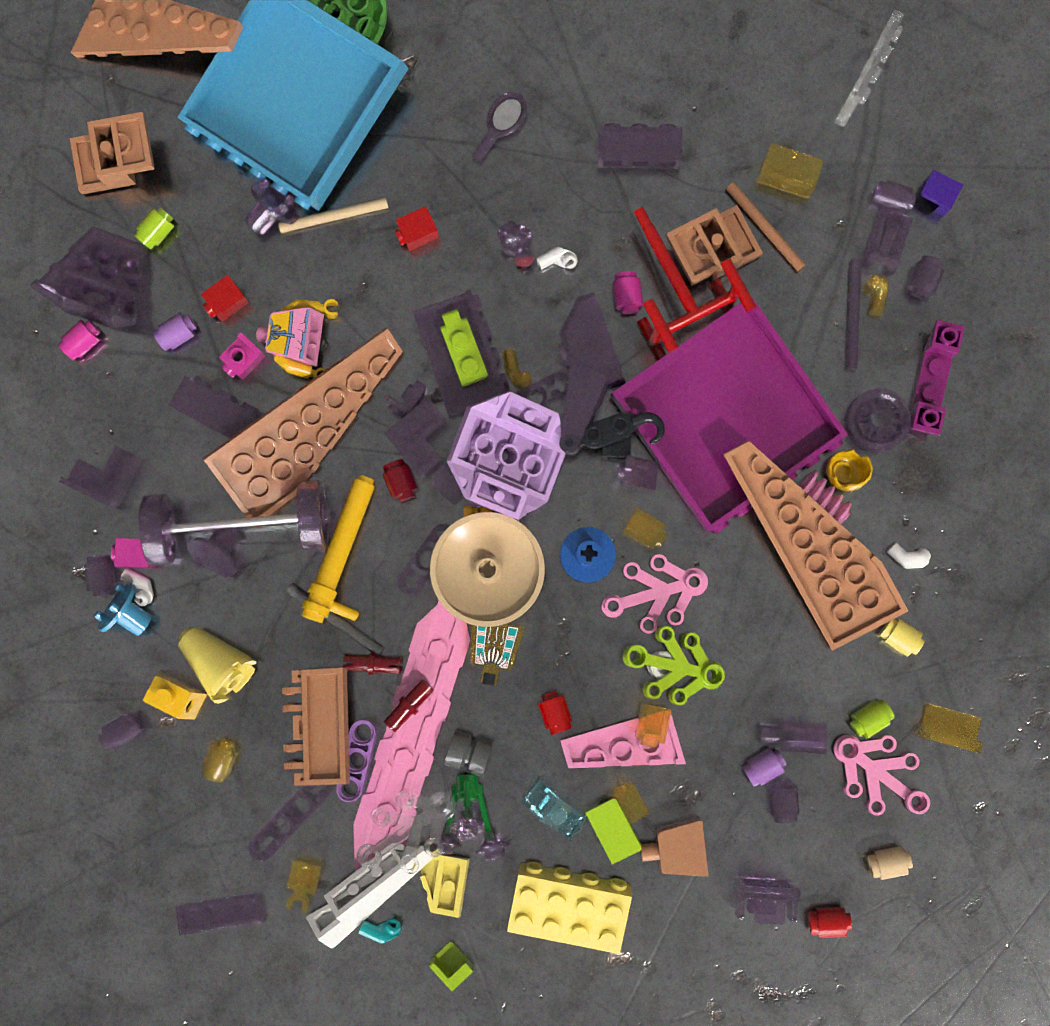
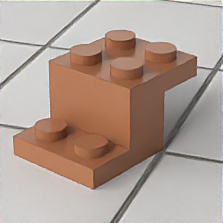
(112, 153)
(710, 241)

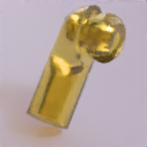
(512, 369)

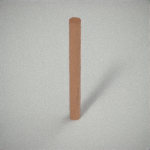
(765, 226)

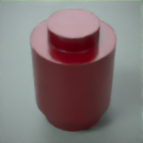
(399, 480)

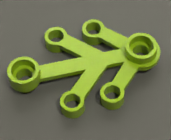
(678, 666)

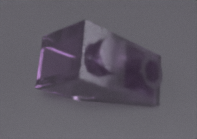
(637, 474)

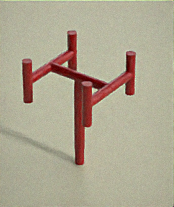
(723, 300)

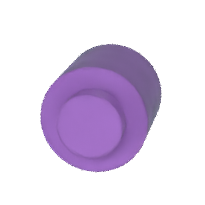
(175, 331)
(764, 767)

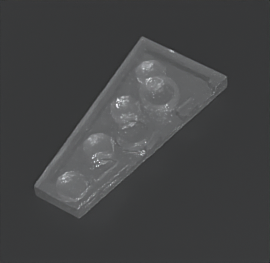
(871, 69)

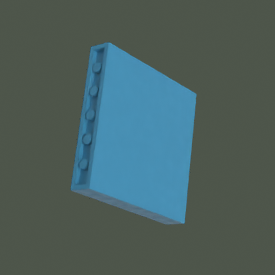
(293, 96)

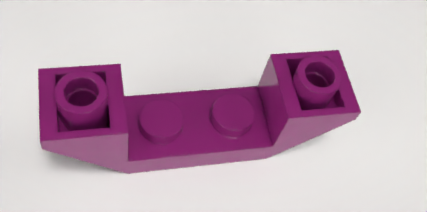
(932, 377)

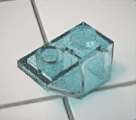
(554, 810)

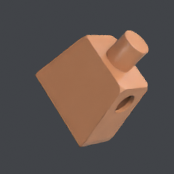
(679, 849)

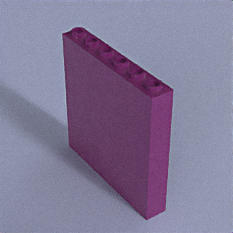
(719, 391)

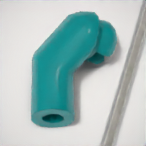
(382, 932)

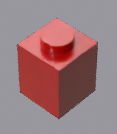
(416, 229)
(223, 299)

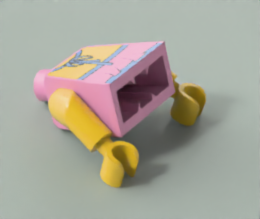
(296, 335)

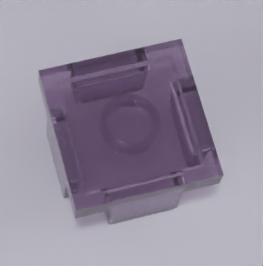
(766, 899)

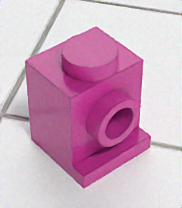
(251, 357)

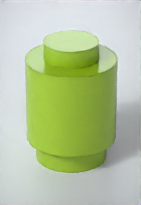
(154, 228)
(871, 718)

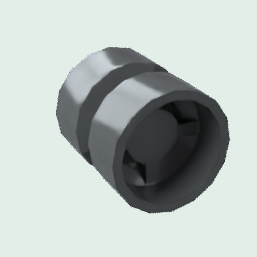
(468, 753)

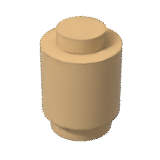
(890, 863)

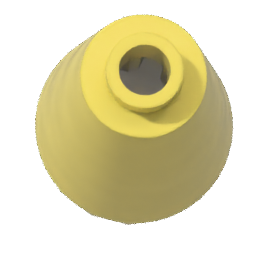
(215, 663)

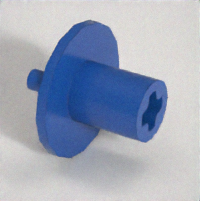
(587, 554)

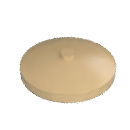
(487, 569)

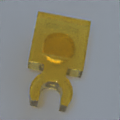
(303, 880)

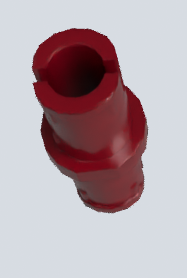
(372, 663)
(408, 705)

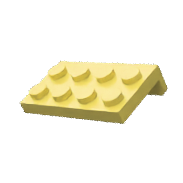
(570, 907)

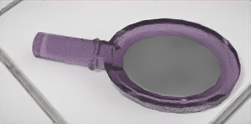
(502, 120)

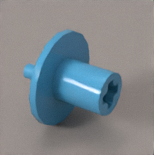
(124, 612)

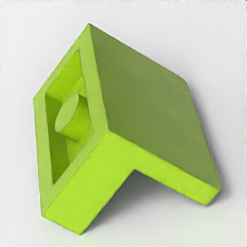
(613, 830)

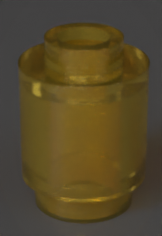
(219, 760)

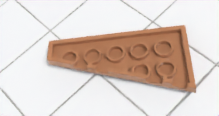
(153, 28)

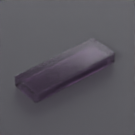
(220, 913)

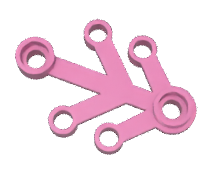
(660, 592)
(877, 772)

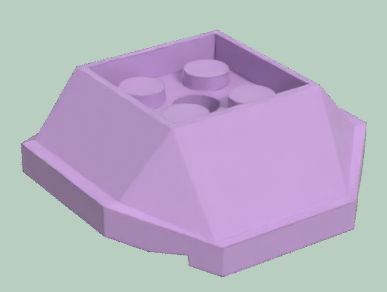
(533, 459)

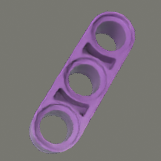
(366, 748)

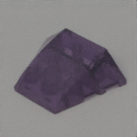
(97, 279)

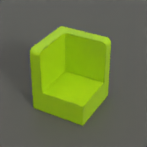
(451, 965)

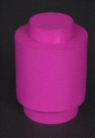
(627, 292)
(79, 339)

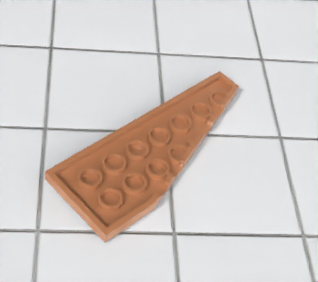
(289, 441)
(829, 565)

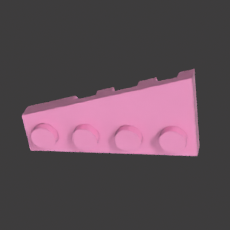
(619, 747)

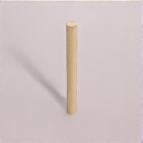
(335, 214)

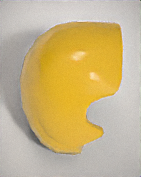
(849, 470)

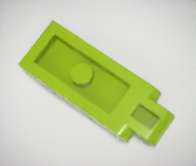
(463, 348)

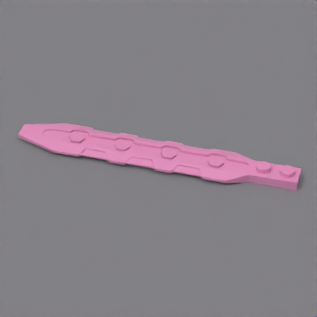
(406, 755)

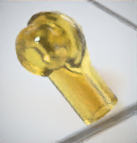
(879, 298)

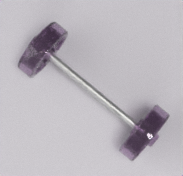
(159, 526)

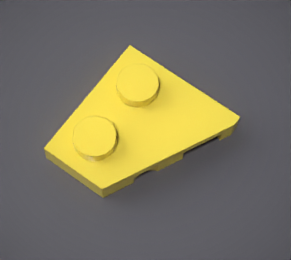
(445, 884)

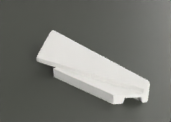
(361, 895)

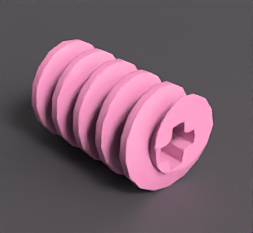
(824, 497)

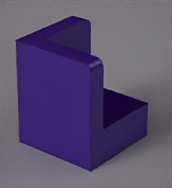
(941, 191)

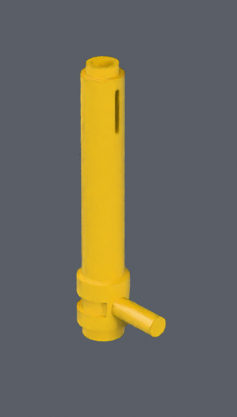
(322, 590)

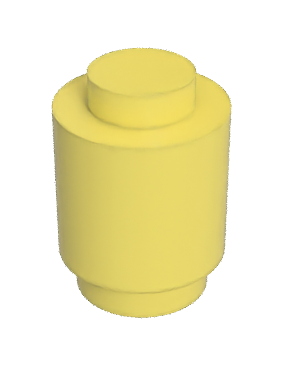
(902, 637)

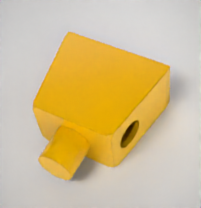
(173, 696)

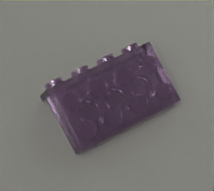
(453, 394)

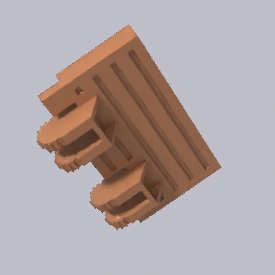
(320, 726)

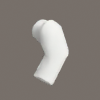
(558, 256)
(909, 560)
(144, 591)

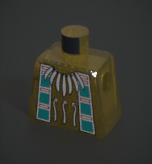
(494, 649)

